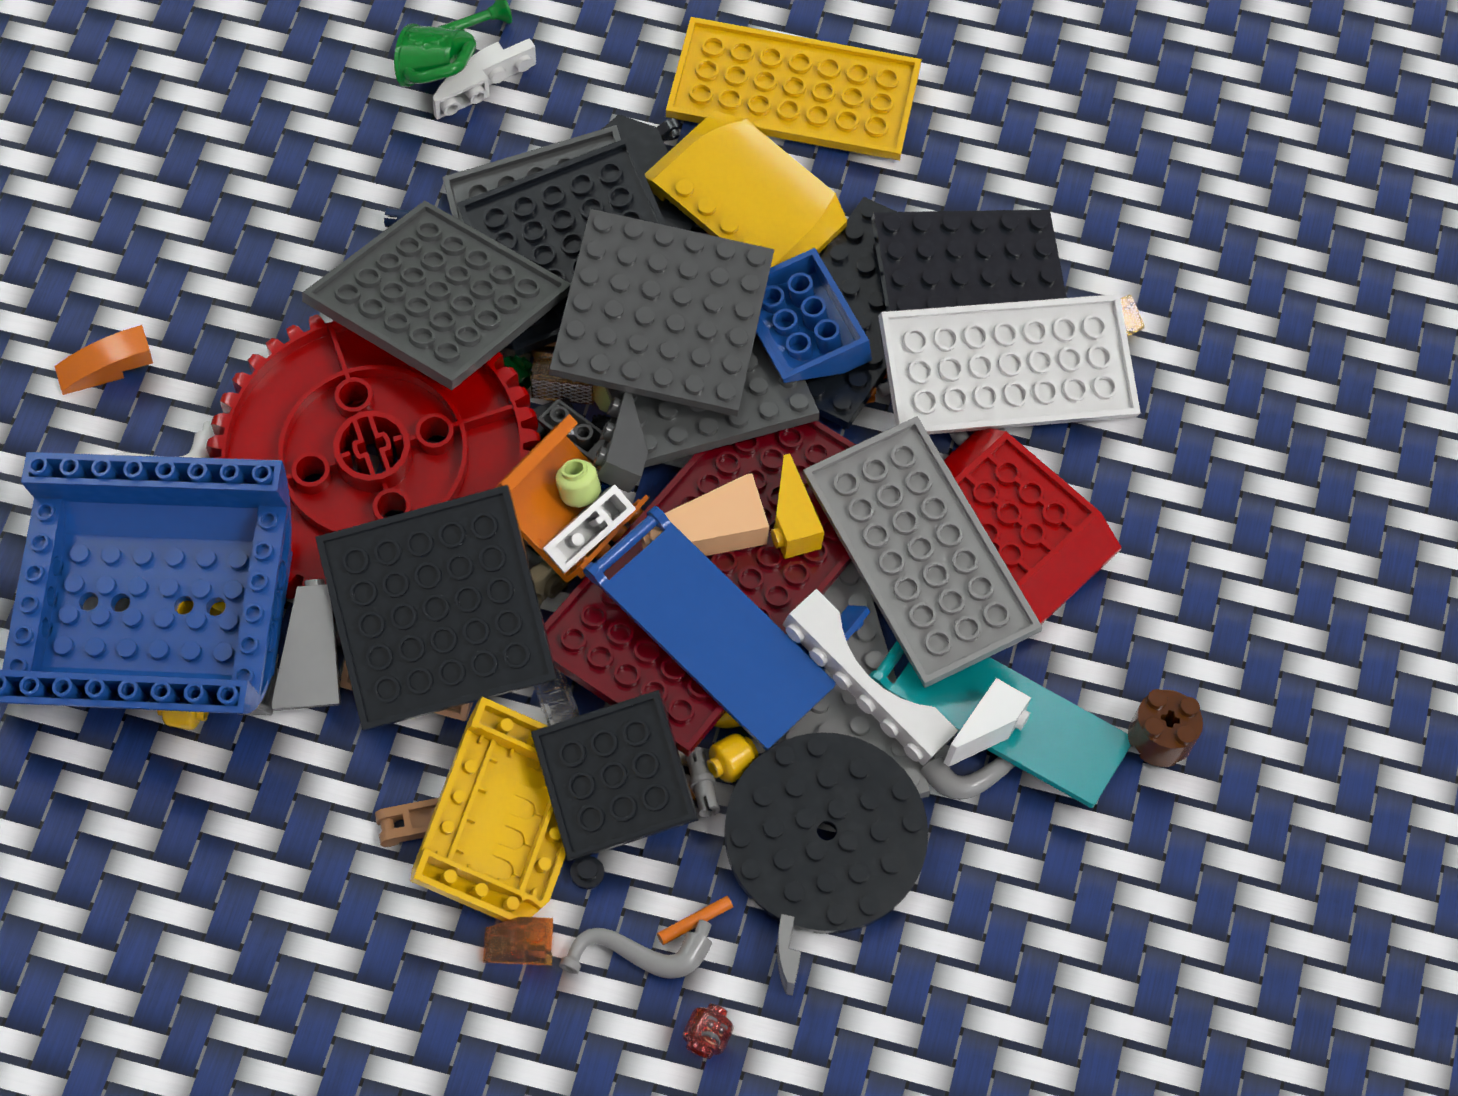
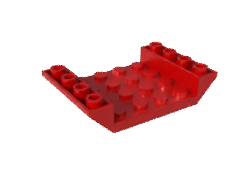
(1033, 518)

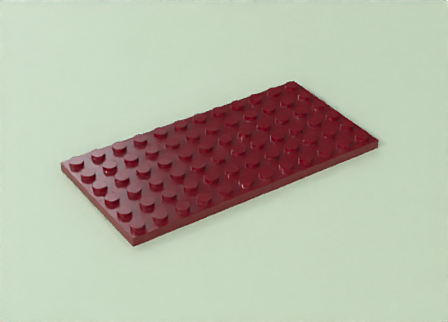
(620, 661)

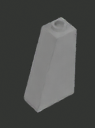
(309, 657)

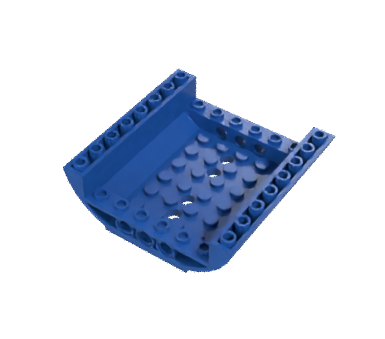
(160, 538)

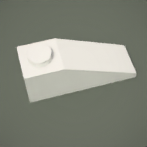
(588, 528)
(991, 722)

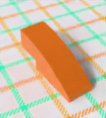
(104, 360)

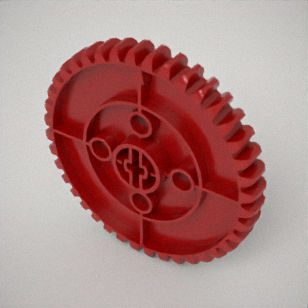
(299, 414)

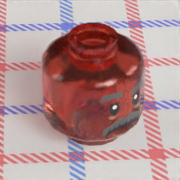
(708, 1031)

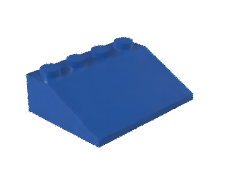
(809, 322)

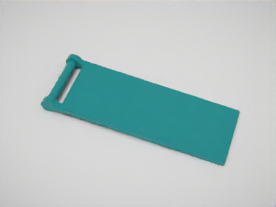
(1055, 745)

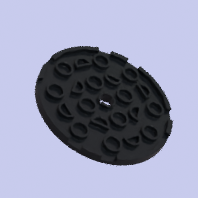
(819, 881)

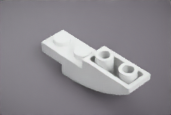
(483, 69)

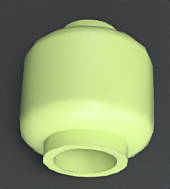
(578, 483)

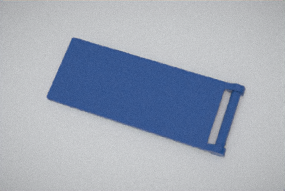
(713, 630)

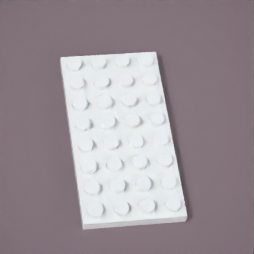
(1010, 364)

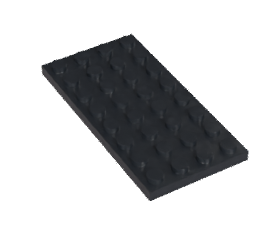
(856, 271)

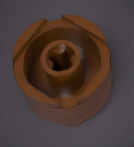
(1165, 727)

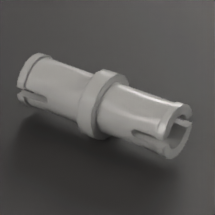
(702, 783)

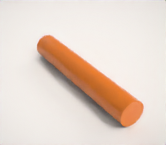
(690, 922)

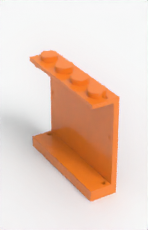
(538, 501)

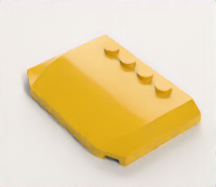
(747, 189)
(494, 822)

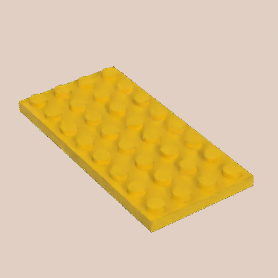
(796, 87)

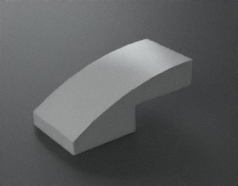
(787, 959)

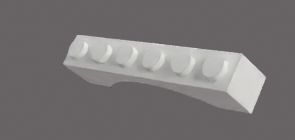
(915, 726)

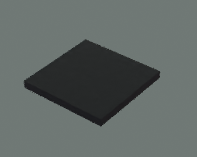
(614, 776)

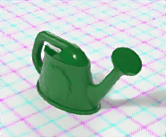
(441, 51)

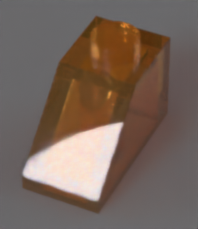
(520, 941)

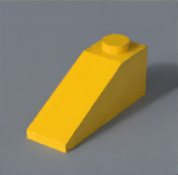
(796, 522)

